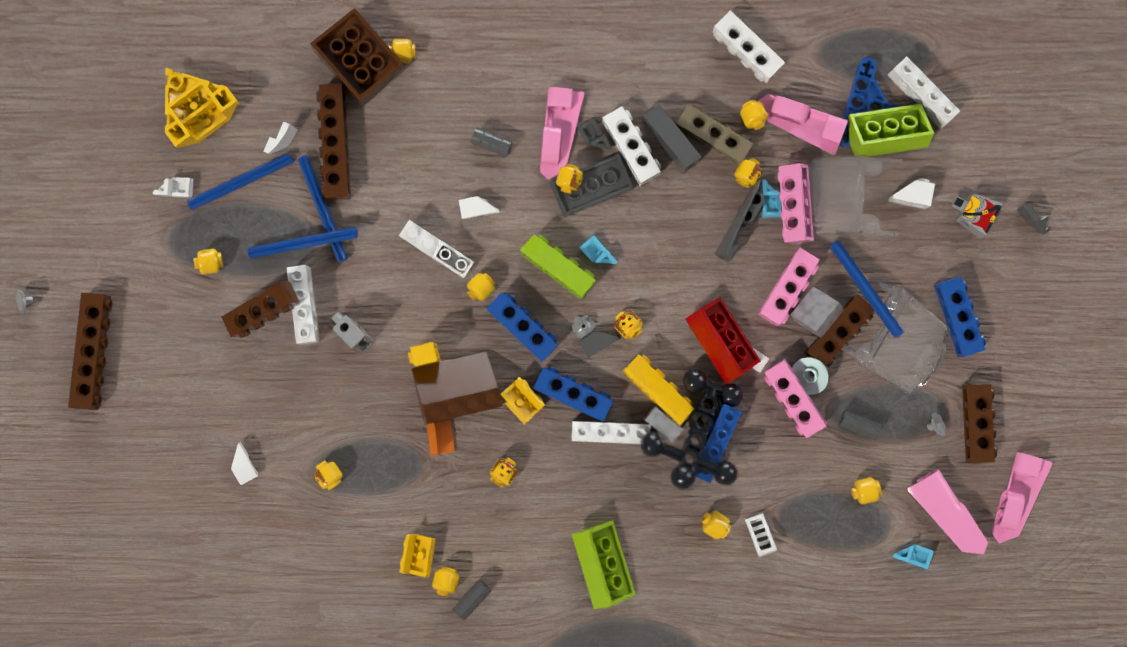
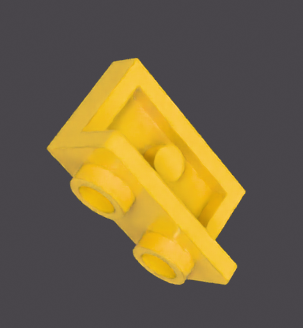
(522, 400)
(417, 555)

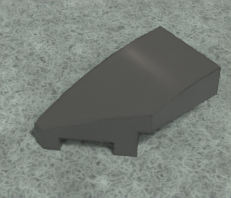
(592, 135)
(1033, 219)
(596, 342)

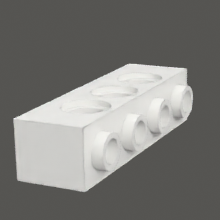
(746, 36)
(923, 91)
(641, 173)
(305, 311)
(609, 432)

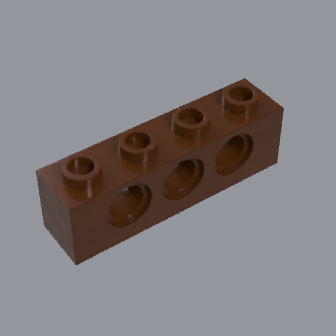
(864, 314)
(236, 319)
(972, 432)

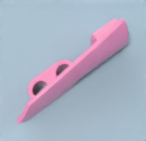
(804, 122)
(559, 129)
(1022, 490)
(950, 514)

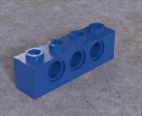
(497, 309)
(950, 311)
(598, 412)
(718, 438)

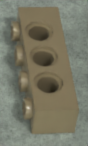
(718, 145)

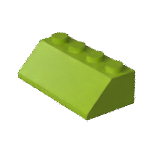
(889, 130)
(557, 266)
(603, 565)

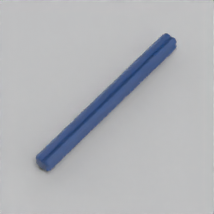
(240, 181)
(321, 206)
(303, 242)
(866, 289)

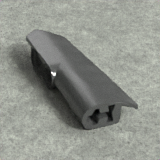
(729, 245)

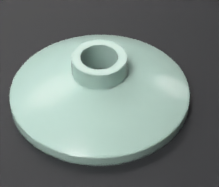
(812, 384)

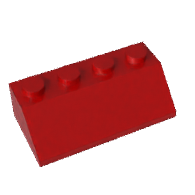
(723, 340)

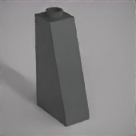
(671, 139)

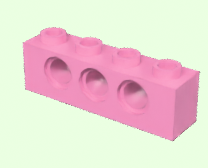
(802, 212)
(800, 259)
(806, 427)

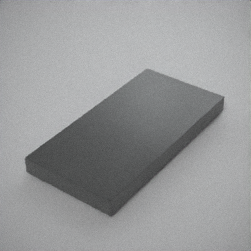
(599, 183)

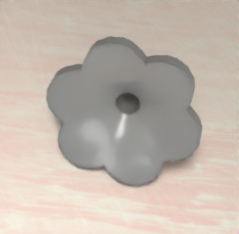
(22, 301)
(577, 326)
(937, 424)

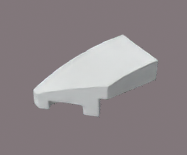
(283, 140)
(176, 188)
(476, 207)
(242, 466)

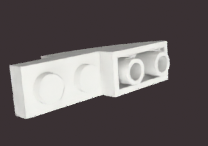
(436, 248)

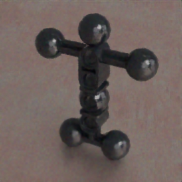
(683, 475)

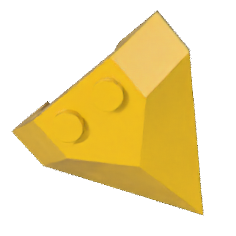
(195, 108)

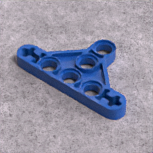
(868, 96)

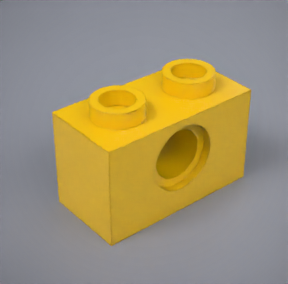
(424, 354)

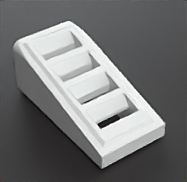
(757, 545)

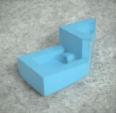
(772, 205)
(596, 252)
(915, 555)

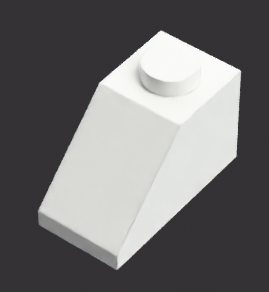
(916, 194)

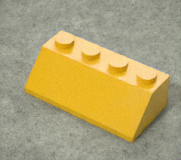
(658, 390)

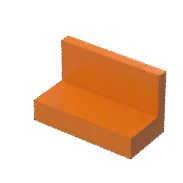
(440, 437)

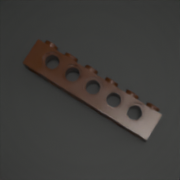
(326, 94)
(82, 360)

